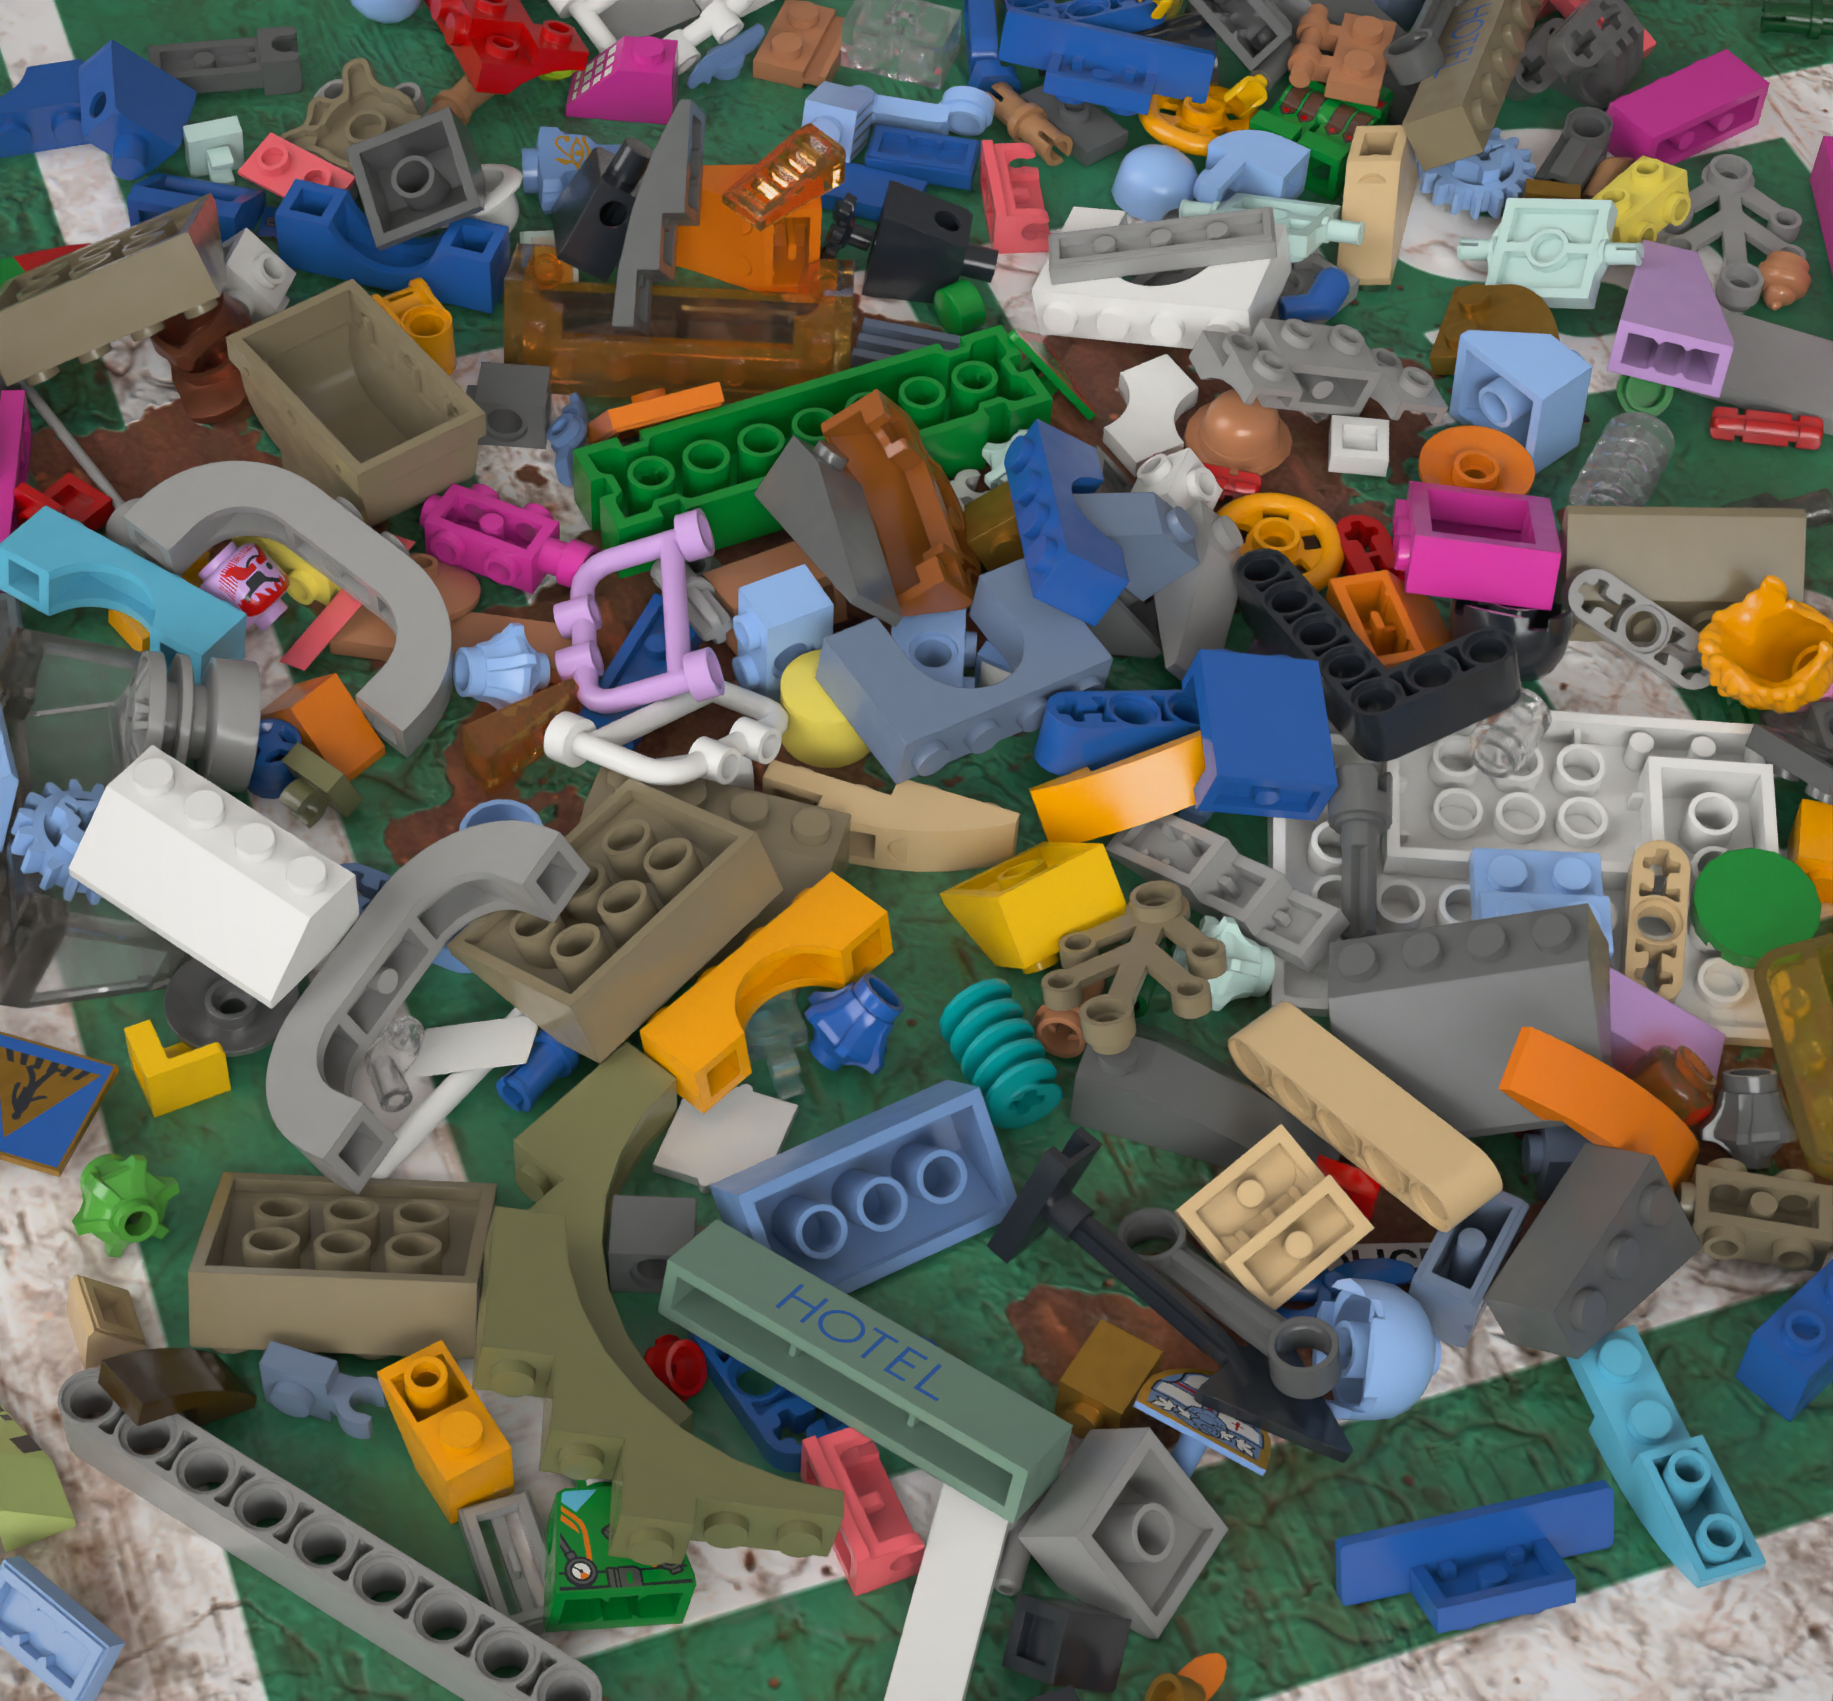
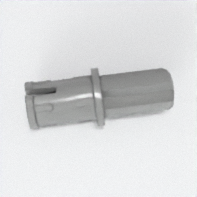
(704, 611)

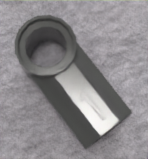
(1579, 148)

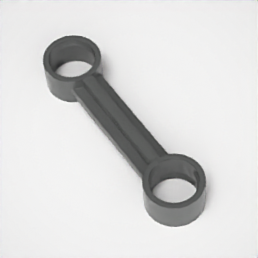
(1418, 52)
(1238, 1307)

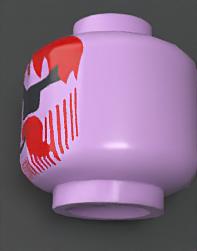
(248, 582)

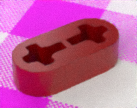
(1361, 532)

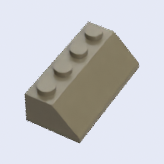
(1680, 558)

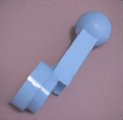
(962, 111)

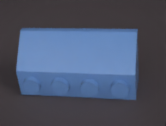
(877, 1188)

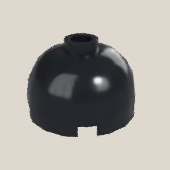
(1538, 633)

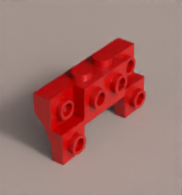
(502, 45)

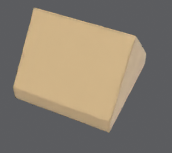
(102, 1320)

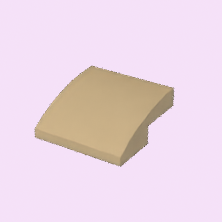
(1274, 1219)

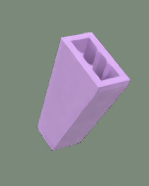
(1673, 324)

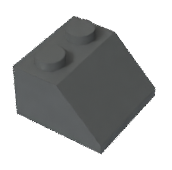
(418, 177)

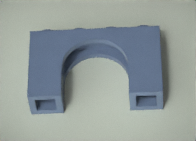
(922, 723)

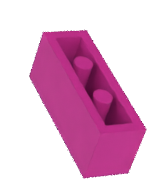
(1688, 110)

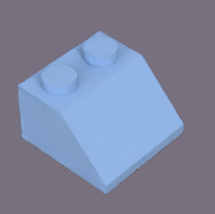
(1522, 388)

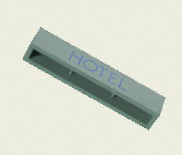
(865, 1370)

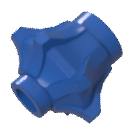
(853, 1024)

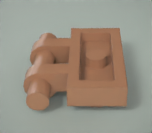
(1358, 60)

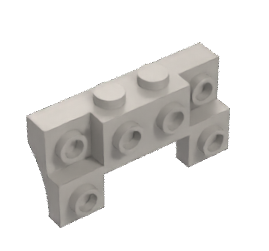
(1314, 370)

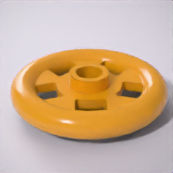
(1193, 122)
(1286, 535)

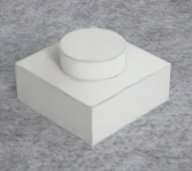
(1358, 445)

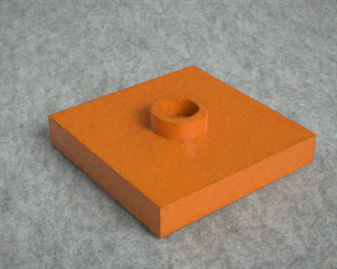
(651, 410)

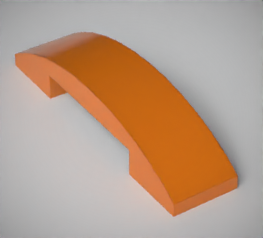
(1597, 1102)

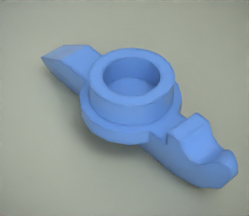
(726, 60)
(567, 434)

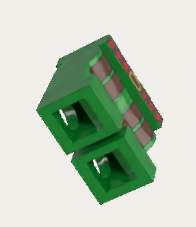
(1323, 127)

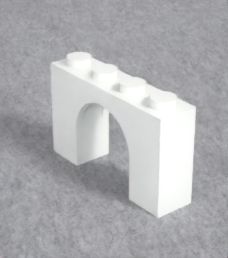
(1166, 315)

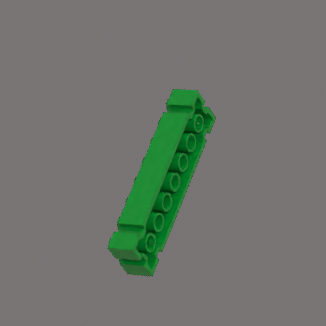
(725, 452)

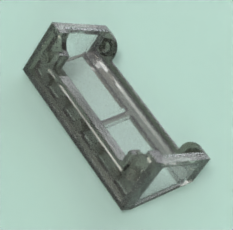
(66, 723)

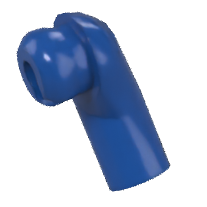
(1322, 299)

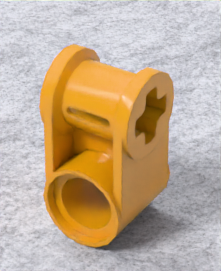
(423, 320)

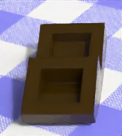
(174, 1381)

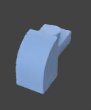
(1252, 164)

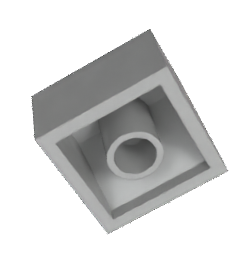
(1124, 1528)

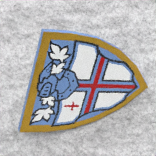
(1171, 1400)

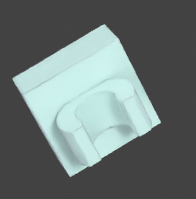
(214, 149)

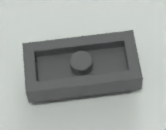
(1795, 759)

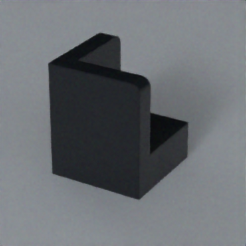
(1066, 1643)

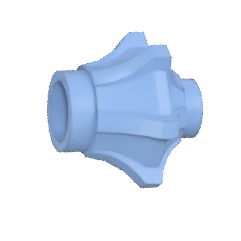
(501, 669)

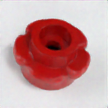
(677, 1365)

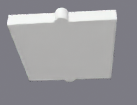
(725, 1139)

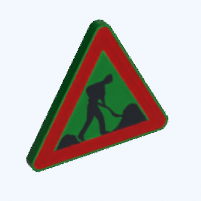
(1056, 377)

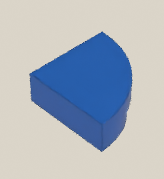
(988, 72)

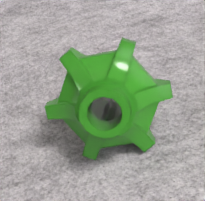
(123, 1202)

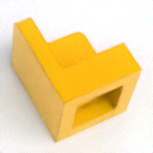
(174, 1074)

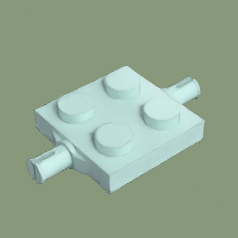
(1306, 222)
(1553, 249)

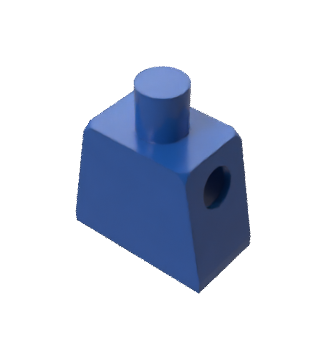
(132, 109)

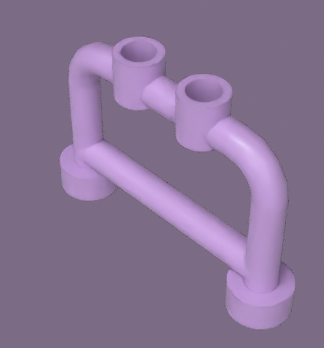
(580, 618)

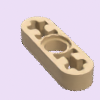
(1669, 906)

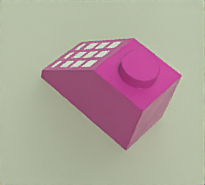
(628, 82)

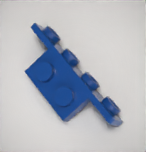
(1104, 63)
(1480, 1559)

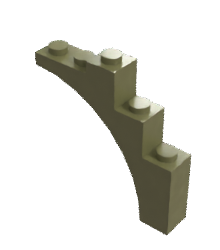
(573, 1167)
(601, 1427)

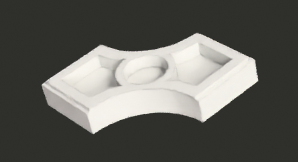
(1154, 399)

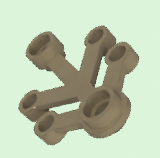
(1153, 913)

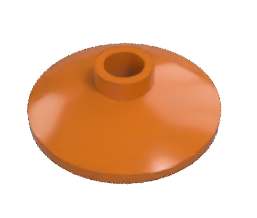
(1476, 460)

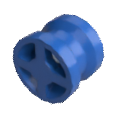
(269, 772)

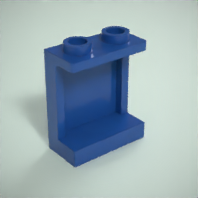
(1262, 735)

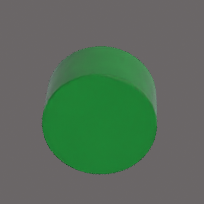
(959, 307)

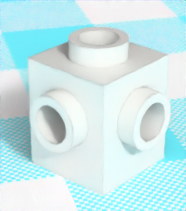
(256, 276)
(1178, 479)

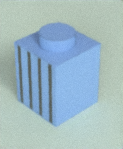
(841, 114)

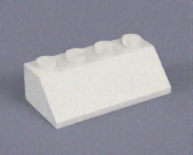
(215, 877)

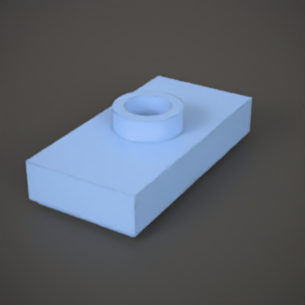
(54, 1633)

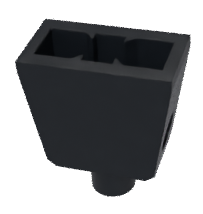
(597, 207)
(922, 247)

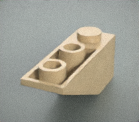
(1379, 193)

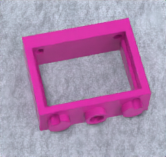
(1477, 545)

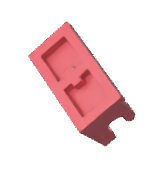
(1012, 199)
(875, 1535)

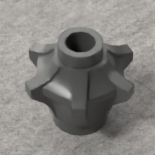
(1750, 1117)

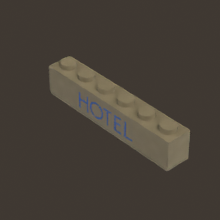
(1462, 100)

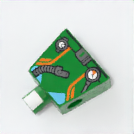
(598, 1590)

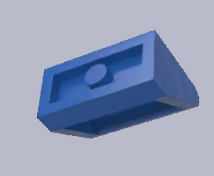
(162, 192)

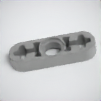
(1595, 617)

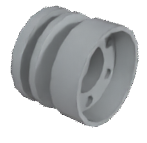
(199, 722)

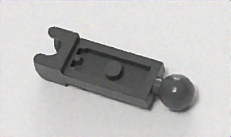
(235, 64)

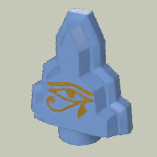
(555, 163)

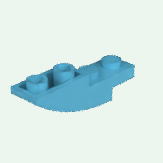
(1659, 1466)

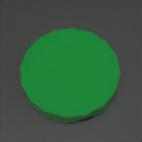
(1753, 904)

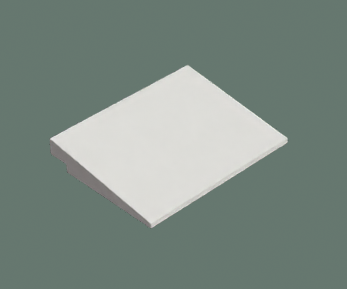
(1587, 789)

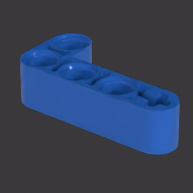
(1110, 726)

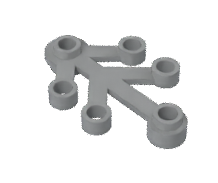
(1732, 185)

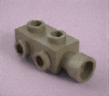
(1758, 1215)

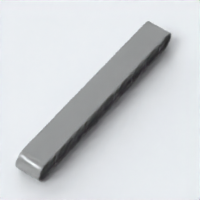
(310, 1531)

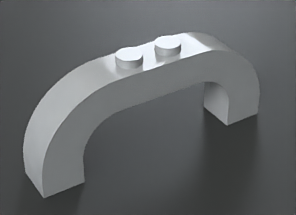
(249, 498)
(379, 965)

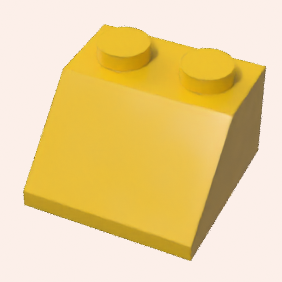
(1035, 900)

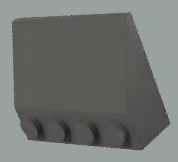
(1450, 999)

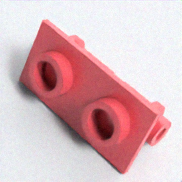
(280, 162)

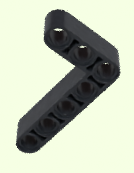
(1376, 707)

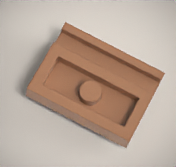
(801, 46)

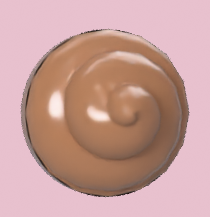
(1785, 279)

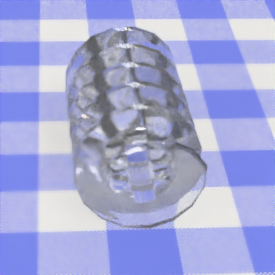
(1624, 462)

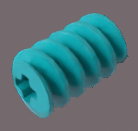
(1000, 1054)

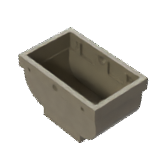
(357, 403)

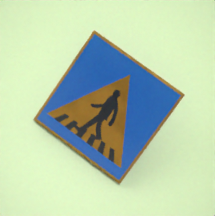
(47, 1101)

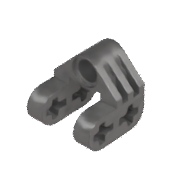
(1582, 58)

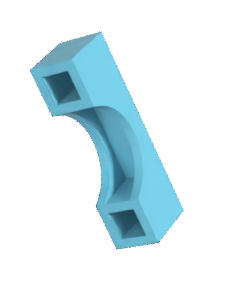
(66, 566)

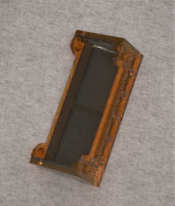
(696, 334)

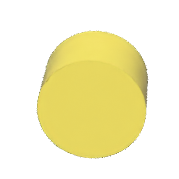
(816, 727)

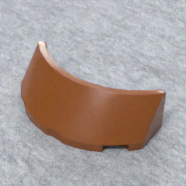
(909, 504)

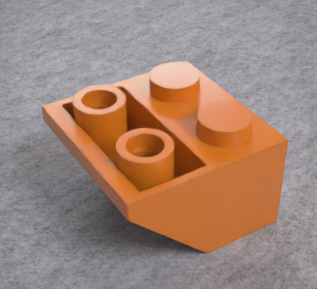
(1386, 617)

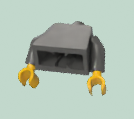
(1256, 34)

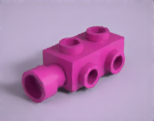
(499, 538)

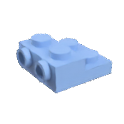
(1537, 880)

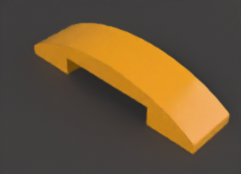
(1122, 793)

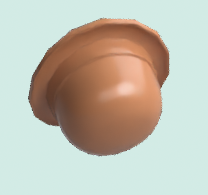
(1238, 435)

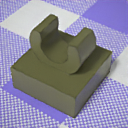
(316, 787)

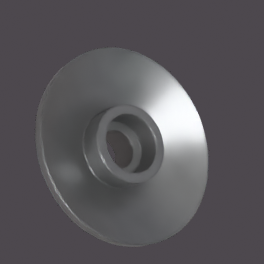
(199, 1007)

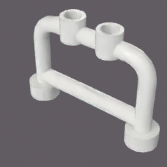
(716, 19)
(575, 740)

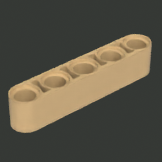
(1365, 1116)

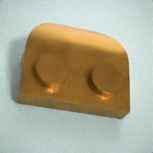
(1488, 309)

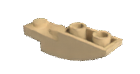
(911, 828)

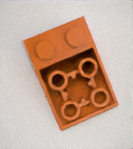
(738, 252)

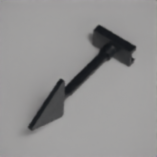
(1243, 1383)

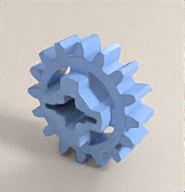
(1481, 180)
(51, 831)

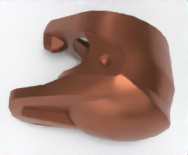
(200, 362)

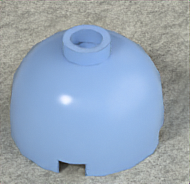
(1383, 1347)

